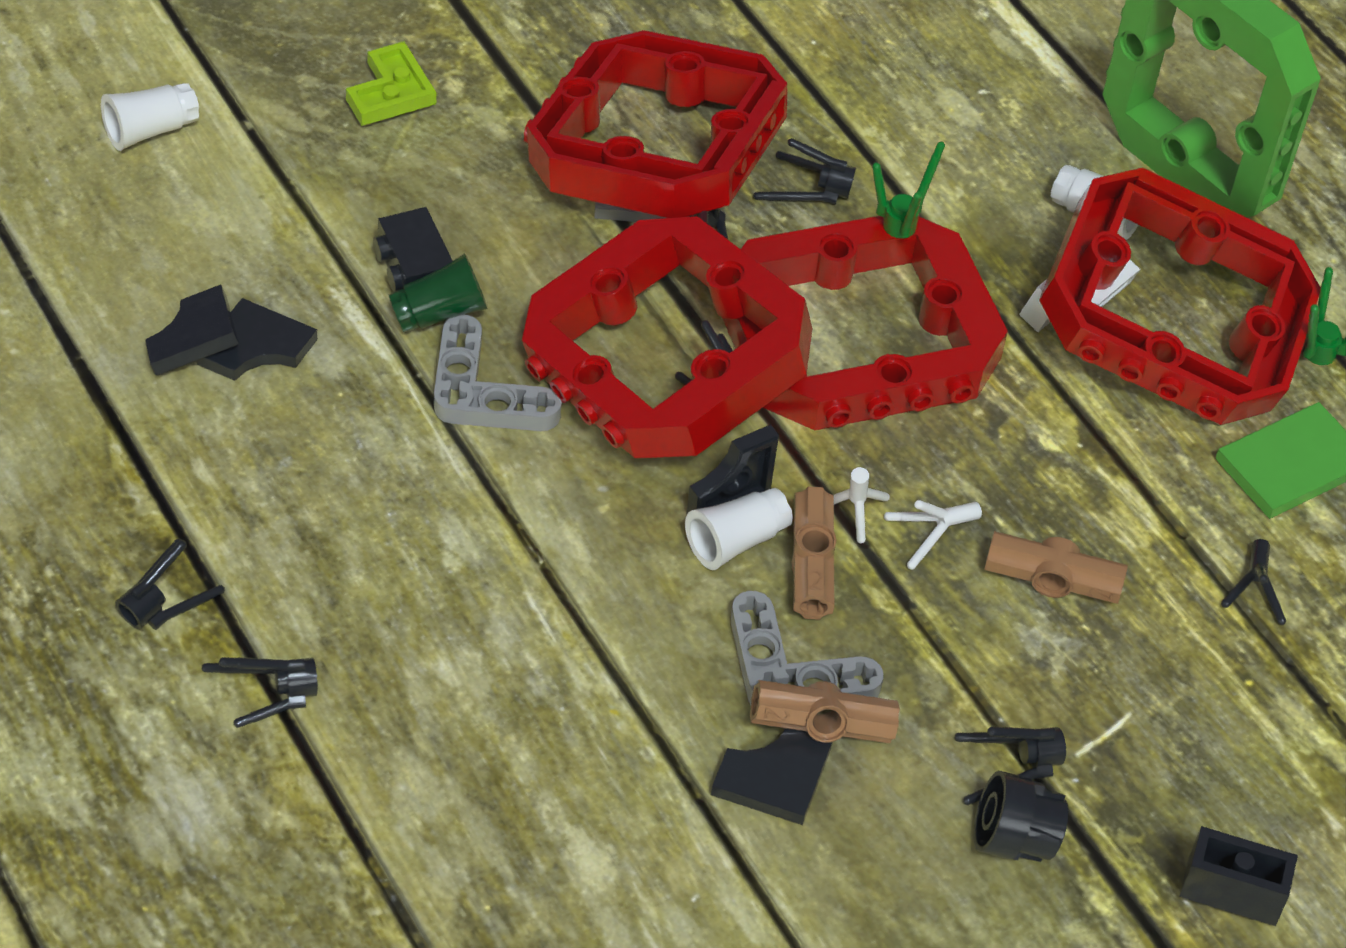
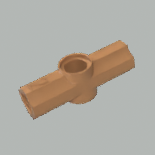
(813, 553)
(1056, 567)
(850, 715)

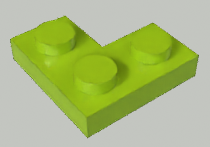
(398, 87)

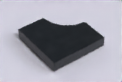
(197, 331)
(263, 340)
(743, 470)
(775, 777)

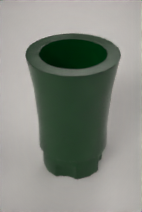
(438, 296)

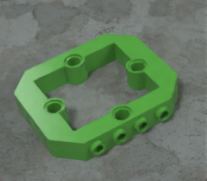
(1188, 149)

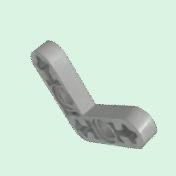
(474, 395)
(776, 667)

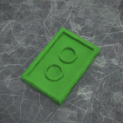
(1288, 460)

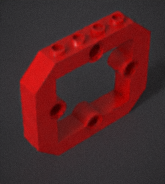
(619, 169)
(1203, 231)
(951, 306)
(724, 384)

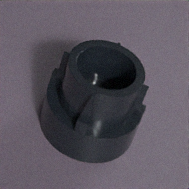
(1019, 818)

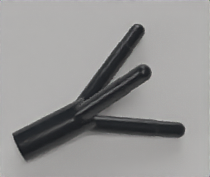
(1258, 572)

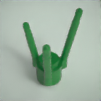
(903, 210)
(1323, 337)

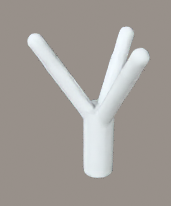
(858, 494)
(943, 518)

